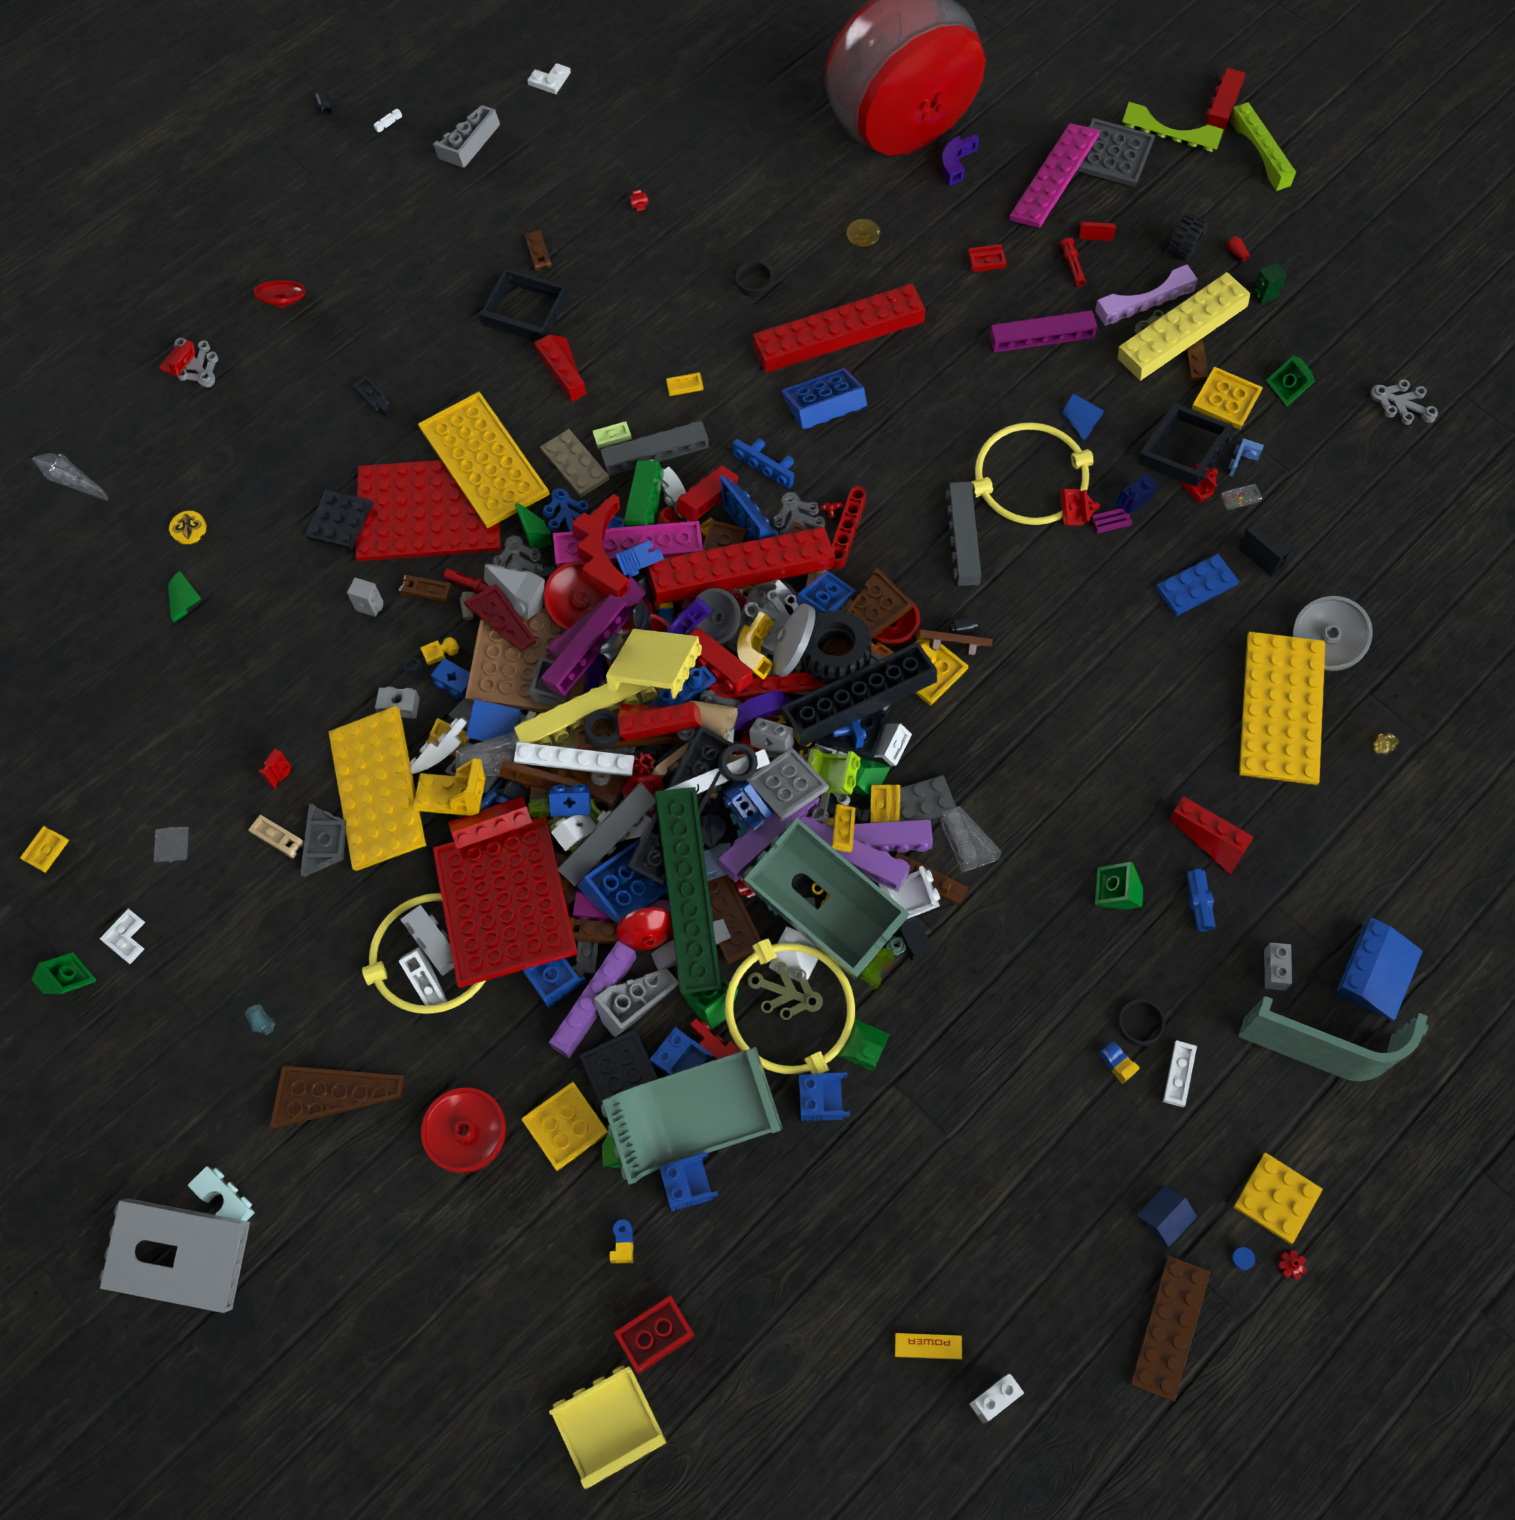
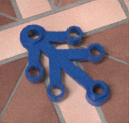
(561, 498)

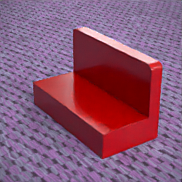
(1097, 231)
(178, 359)

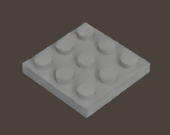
(787, 784)

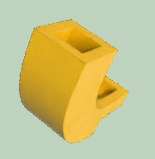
(750, 645)

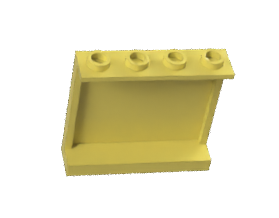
(654, 660)
(607, 1426)

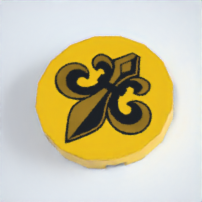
(187, 527)

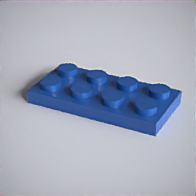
(1197, 584)

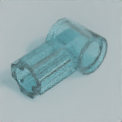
(259, 1019)

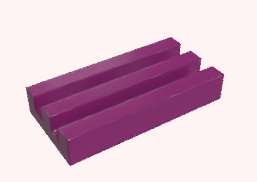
(1111, 517)

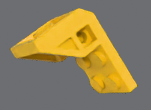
(452, 794)

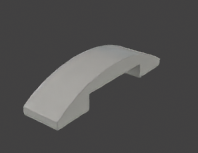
(665, 955)

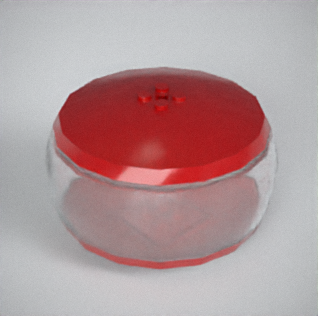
(904, 72)

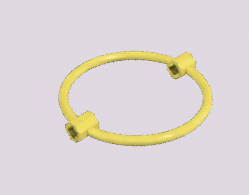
(983, 486)
(765, 953)
(376, 971)

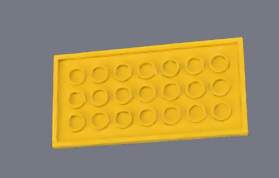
(483, 459)
(1282, 708)
(376, 788)

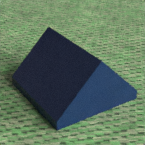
(1167, 1215)

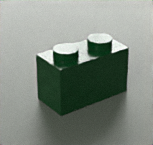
(1268, 283)

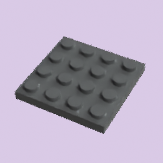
(1117, 153)

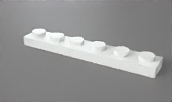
(574, 759)

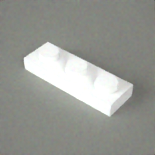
(1179, 1074)

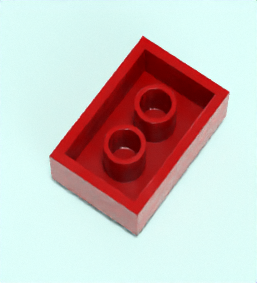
(654, 1334)

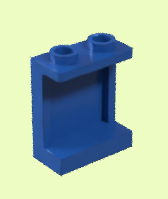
(492, 720)

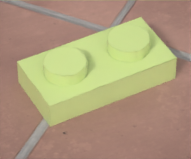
(612, 435)

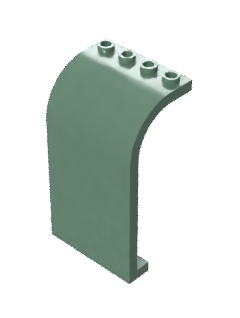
(1325, 1050)
(690, 1113)

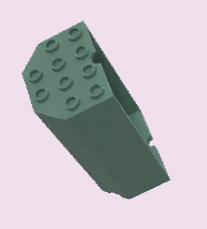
(850, 922)

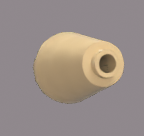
(717, 717)

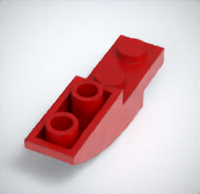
(713, 1043)

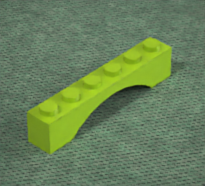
(1139, 116)
(1278, 168)

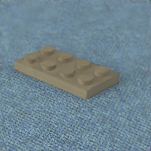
(574, 463)

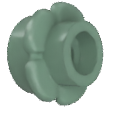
(896, 940)

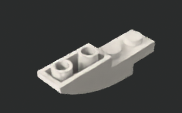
(672, 489)
(434, 753)

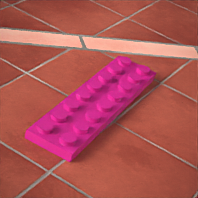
(1054, 175)
(671, 538)

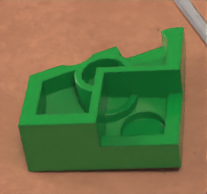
(180, 596)

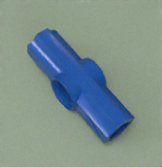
(1201, 900)

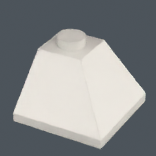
(794, 959)

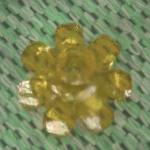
(1385, 744)

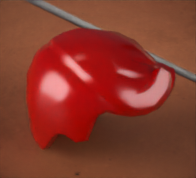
(667, 516)

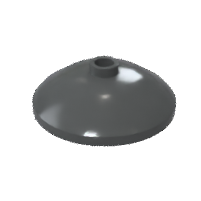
(722, 604)

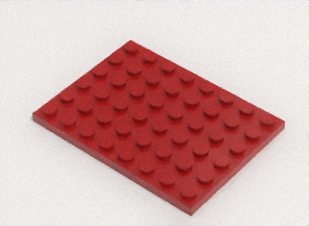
(419, 514)
(504, 903)

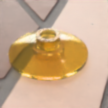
(863, 232)

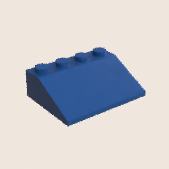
(825, 398)
(744, 512)
(617, 889)
(1379, 969)

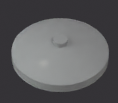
(1342, 627)
(793, 640)

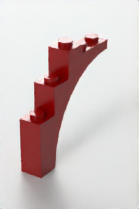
(598, 569)

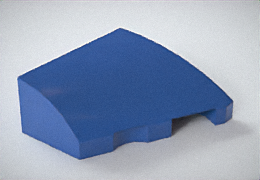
(1081, 415)

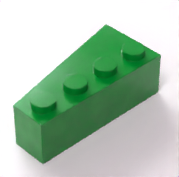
(644, 494)

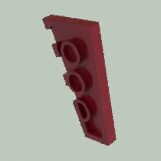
(499, 614)

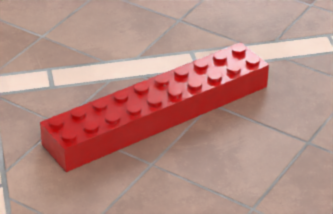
(838, 328)
(740, 565)

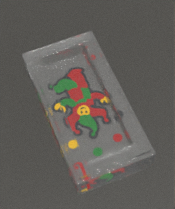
(1241, 496)

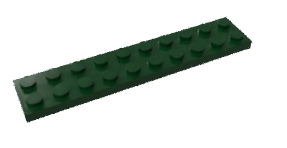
(687, 890)

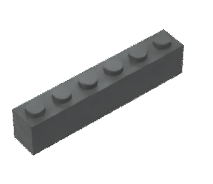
(655, 447)
(964, 534)
(608, 833)

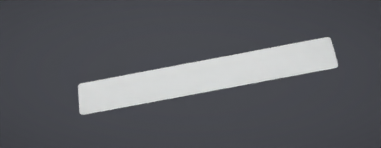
(736, 767)

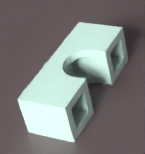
(210, 1184)

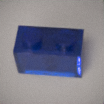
(1137, 493)

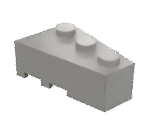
(430, 938)

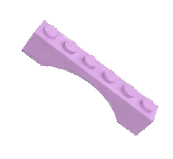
(1116, 307)

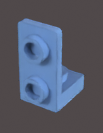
(1247, 449)

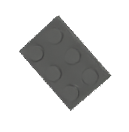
(925, 800)

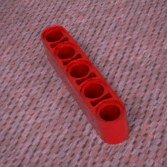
(848, 520)

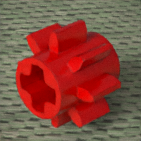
(638, 200)
(643, 764)
(742, 889)

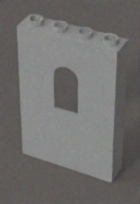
(204, 1263)

